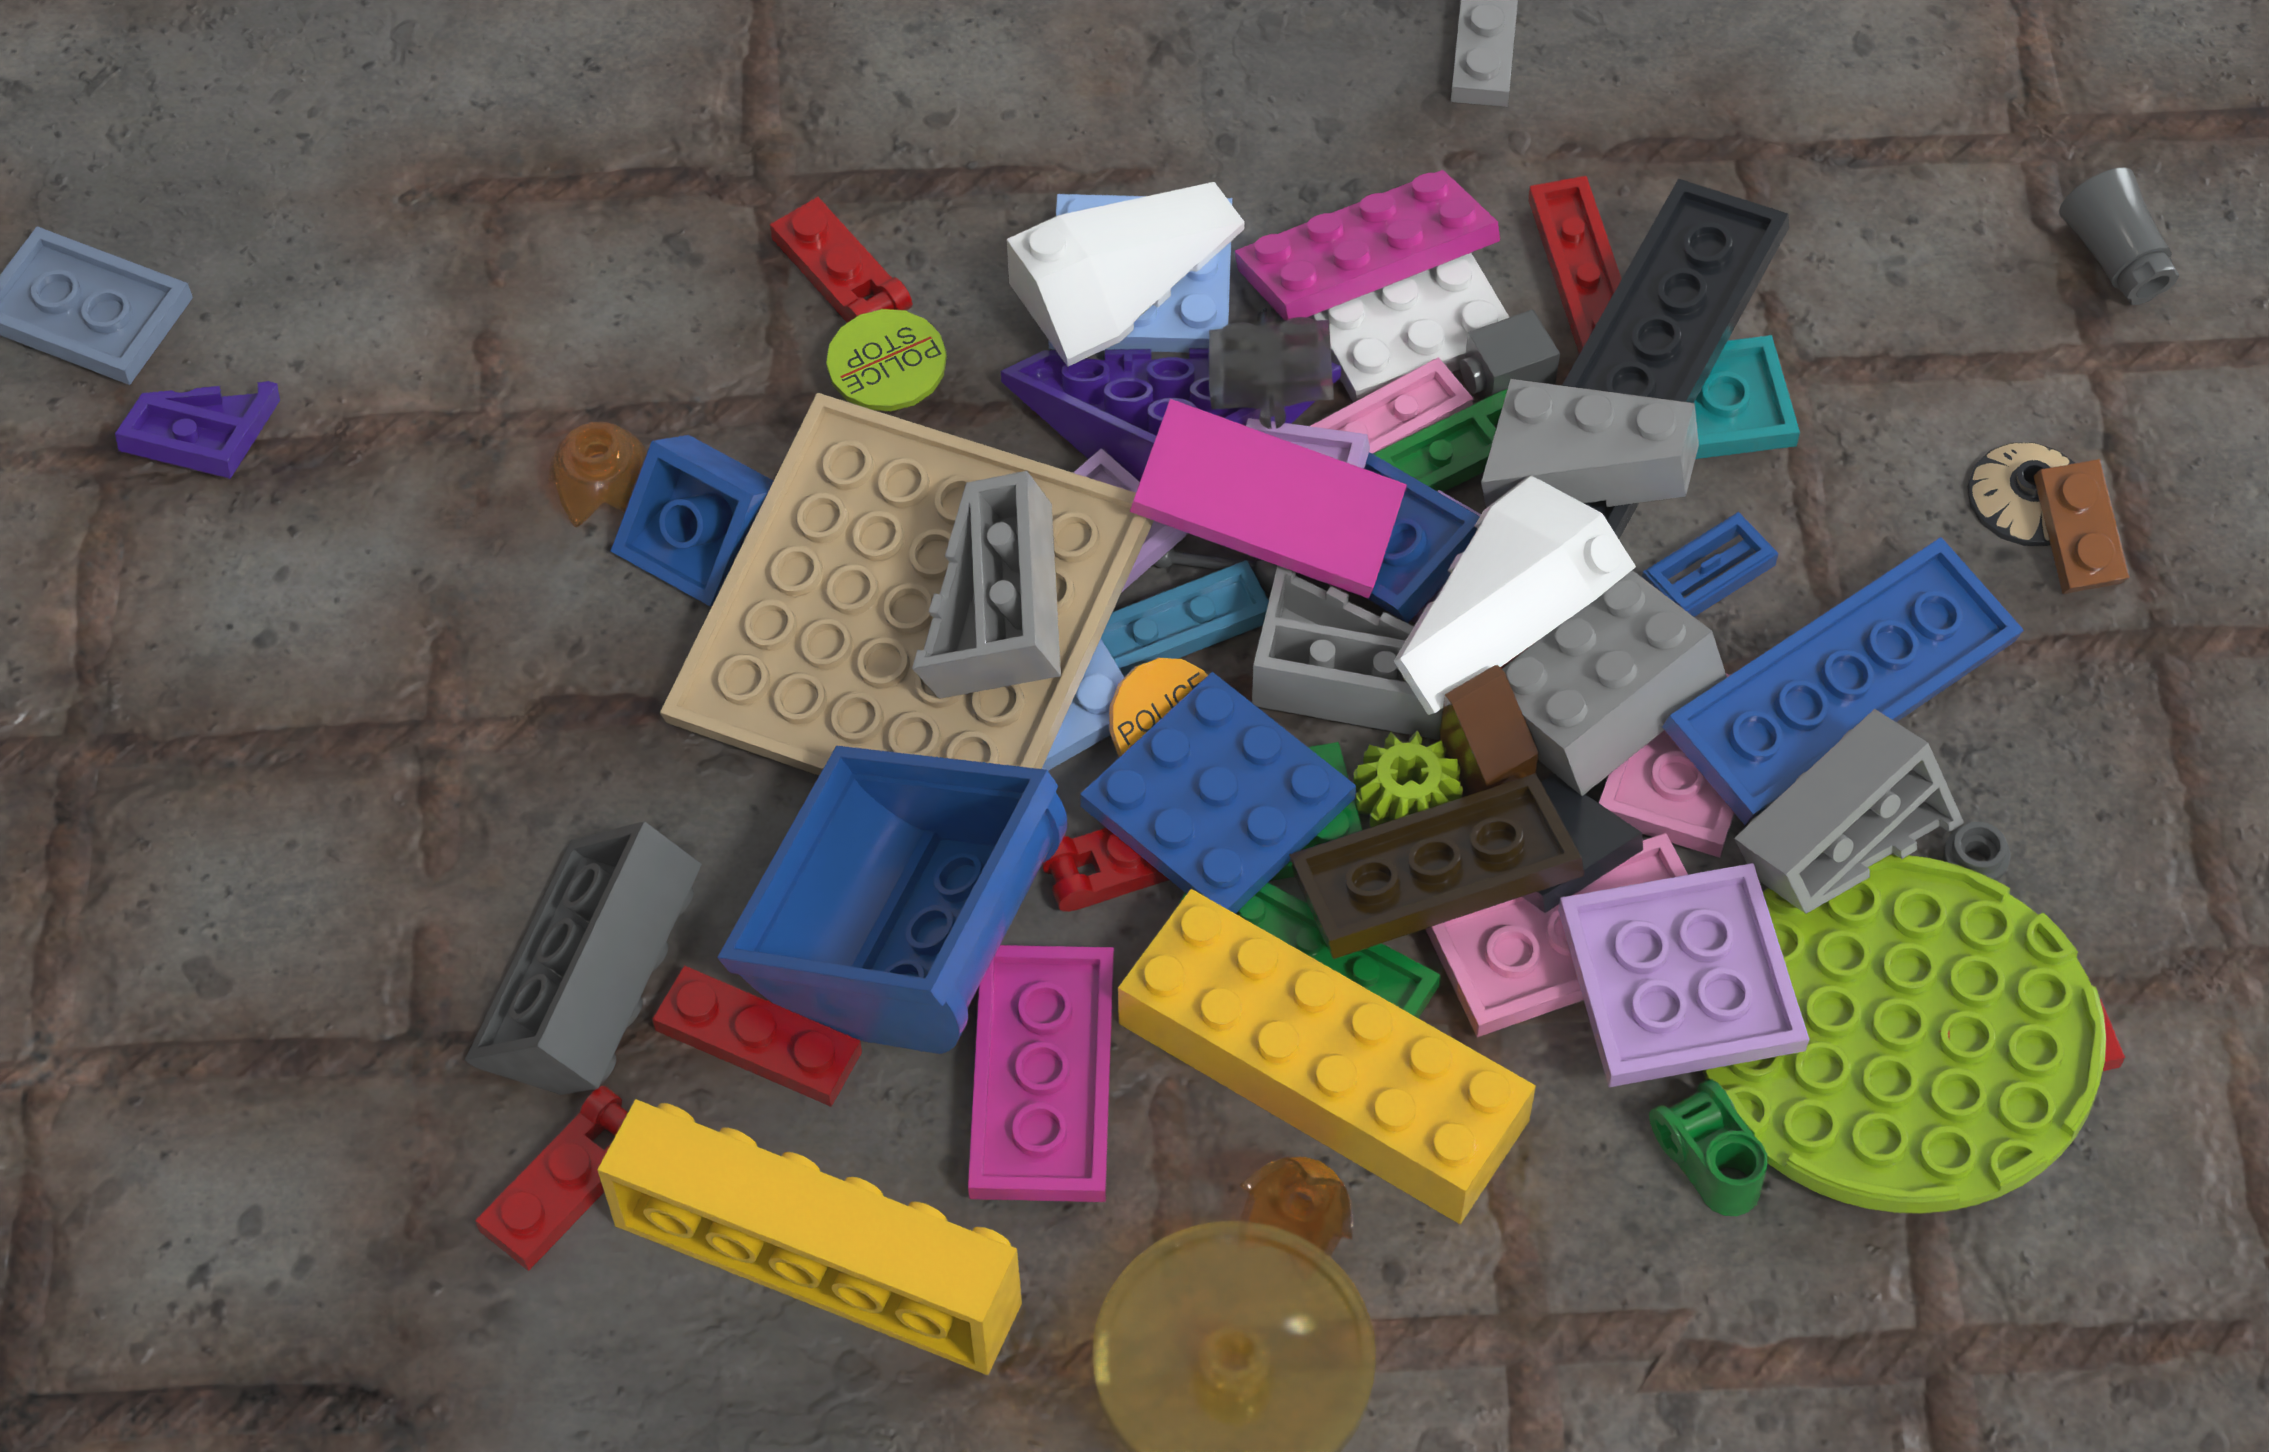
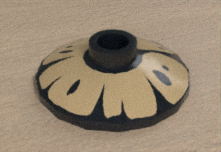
(2004, 497)

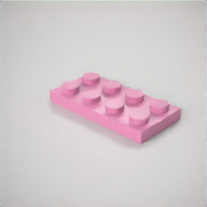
(1516, 958)

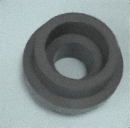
(1982, 839)

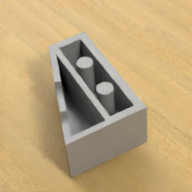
(1592, 444)
(998, 595)
(1334, 661)
(1848, 812)

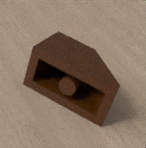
(1487, 733)

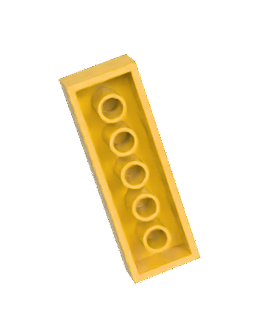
(1325, 1055)
(813, 1234)

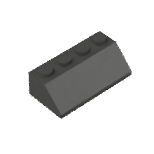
(586, 960)

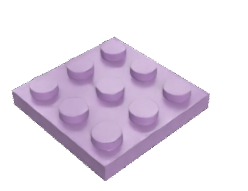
(1682, 975)

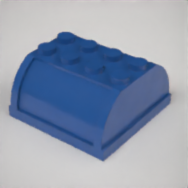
(896, 893)

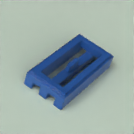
(1723, 585)

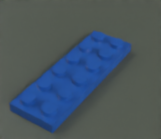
(1873, 651)

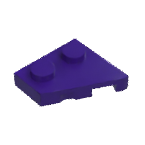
(197, 427)

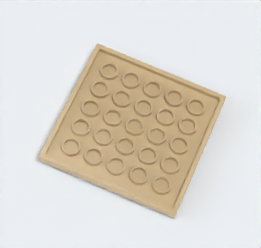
(838, 590)

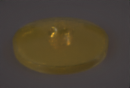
(1234, 1345)

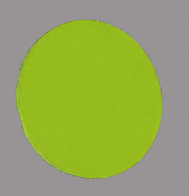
(1884, 1100)

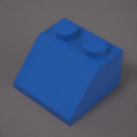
(690, 515)

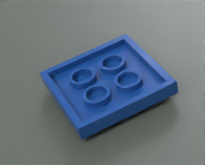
(1218, 795)

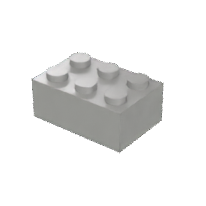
(1611, 679)

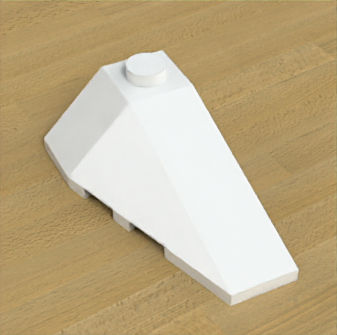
(1108, 264)
(1518, 579)

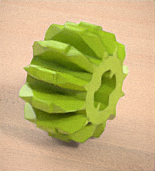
(1404, 779)

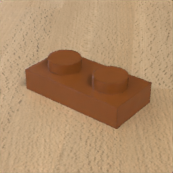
(2081, 526)

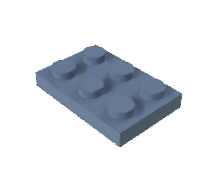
(87, 305)

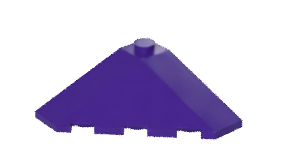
(1121, 399)

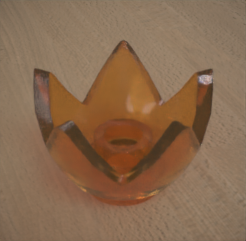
(588, 482)
(1275, 1203)

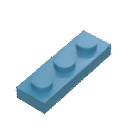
(1186, 618)

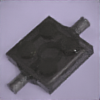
(1270, 365)

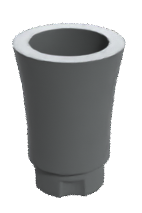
(2121, 234)

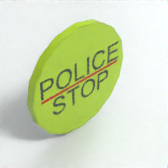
(886, 360)

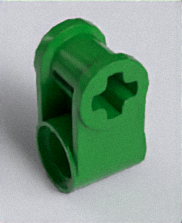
(1709, 1136)

